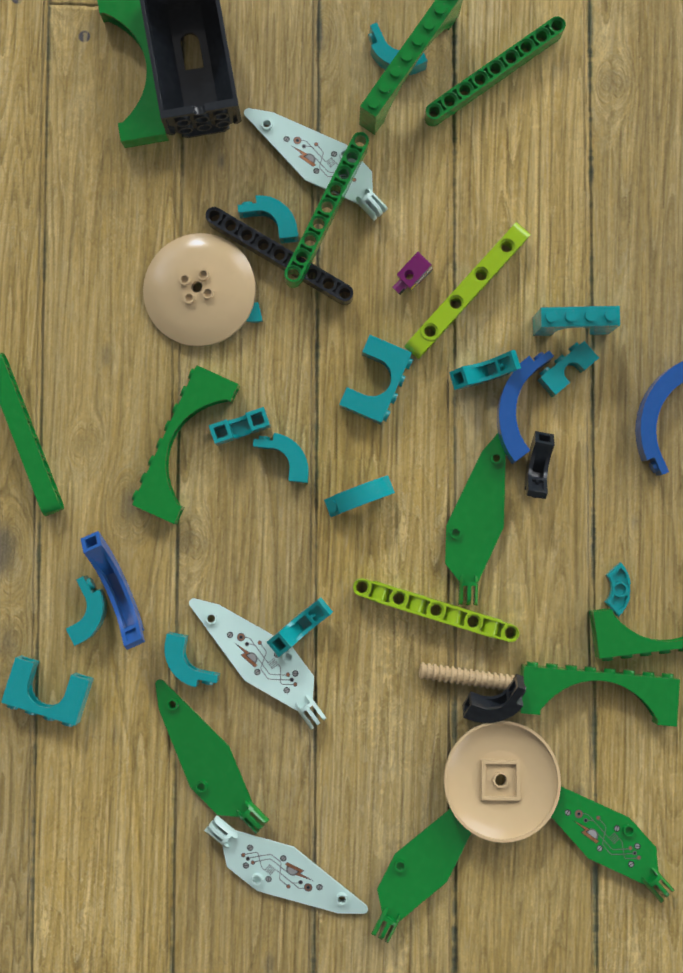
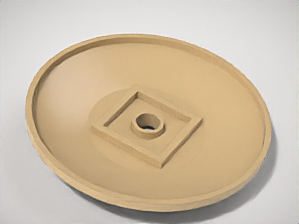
(225, 295)
(530, 785)

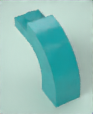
(384, 54)
(276, 211)
(485, 371)
(297, 460)
(359, 496)
(94, 614)
(299, 626)
(179, 664)

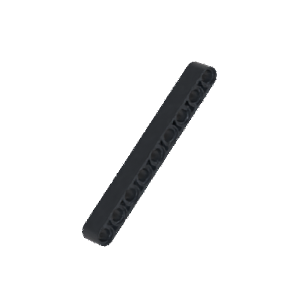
(273, 249)

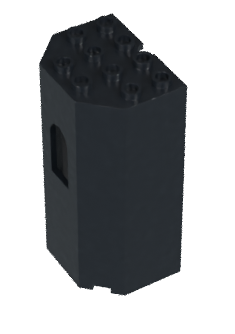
(194, 99)

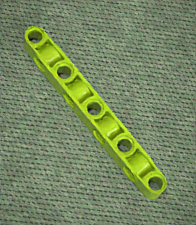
(467, 290)
(448, 613)

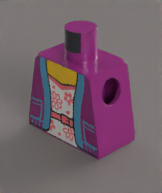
(418, 267)

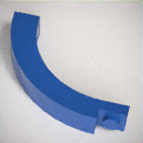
(506, 411)
(648, 415)
(117, 588)

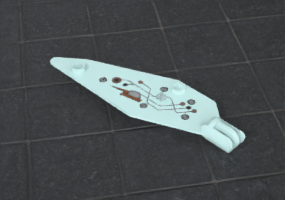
(316, 157)
(247, 649)
(281, 870)

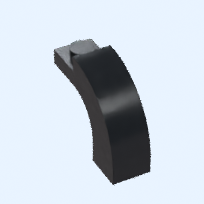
(538, 464)
(495, 708)

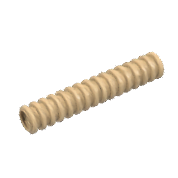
(464, 676)

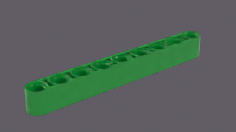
(500, 65)
(328, 200)
(27, 442)

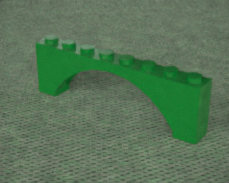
(378, 102)
(144, 122)
(156, 490)
(615, 639)
(656, 692)

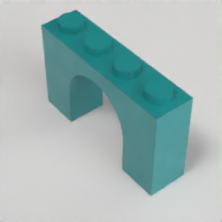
(599, 319)
(395, 360)
(20, 694)

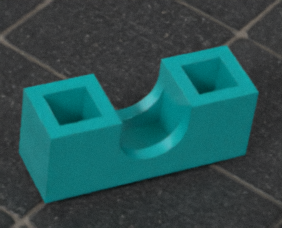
(580, 357)
(248, 424)

